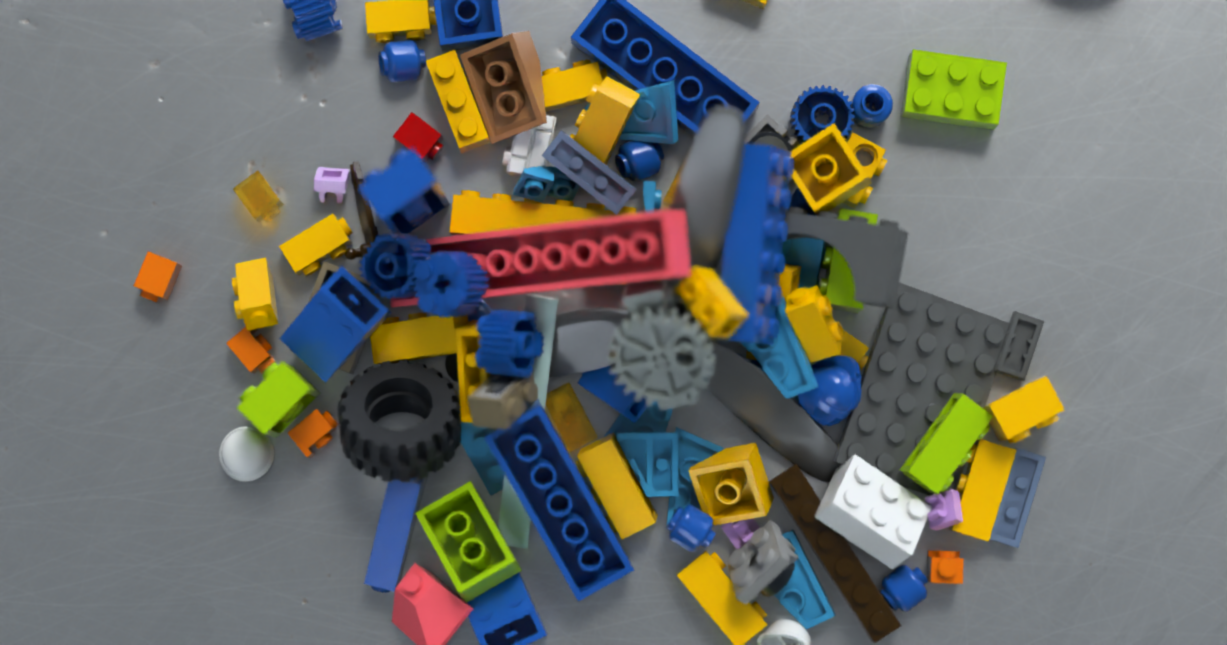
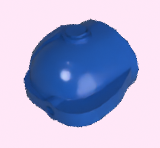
(837, 390)

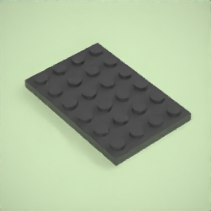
(914, 367)

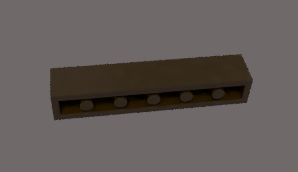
(835, 555)

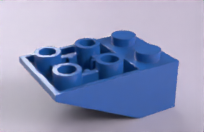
(334, 324)
(506, 615)

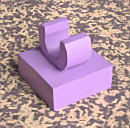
(331, 180)
(945, 509)
(740, 531)

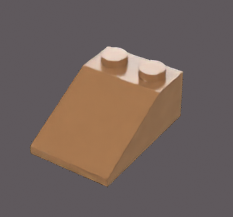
(507, 85)

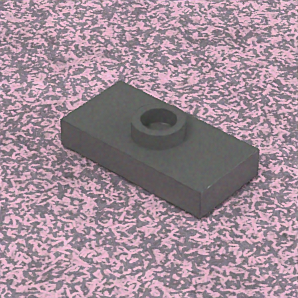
(1019, 346)

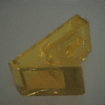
(570, 417)

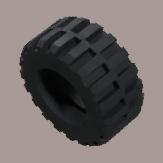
(399, 452)

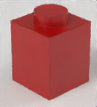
(419, 136)

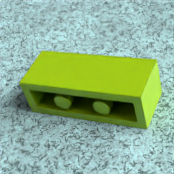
(947, 444)

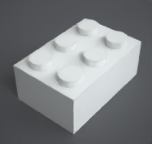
(873, 512)

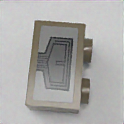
(501, 400)

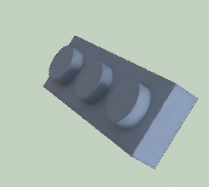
(589, 172)
(1017, 498)

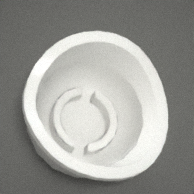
(246, 454)
(784, 633)

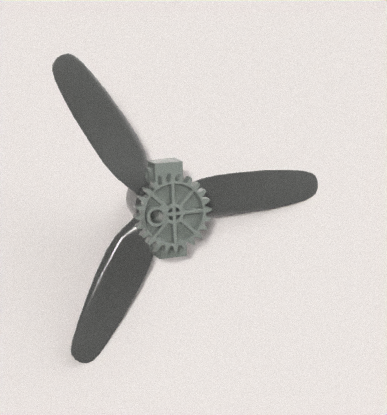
(661, 344)

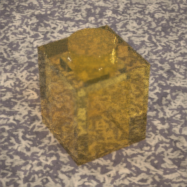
(259, 197)

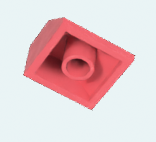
(427, 608)

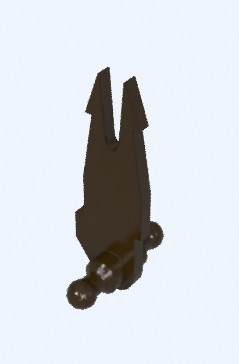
(365, 215)

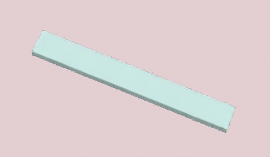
(513, 518)

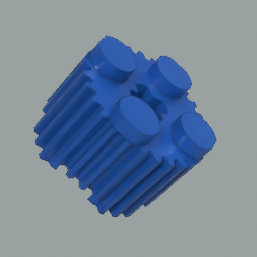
(313, 18)
(821, 101)
(392, 263)
(449, 284)
(508, 343)

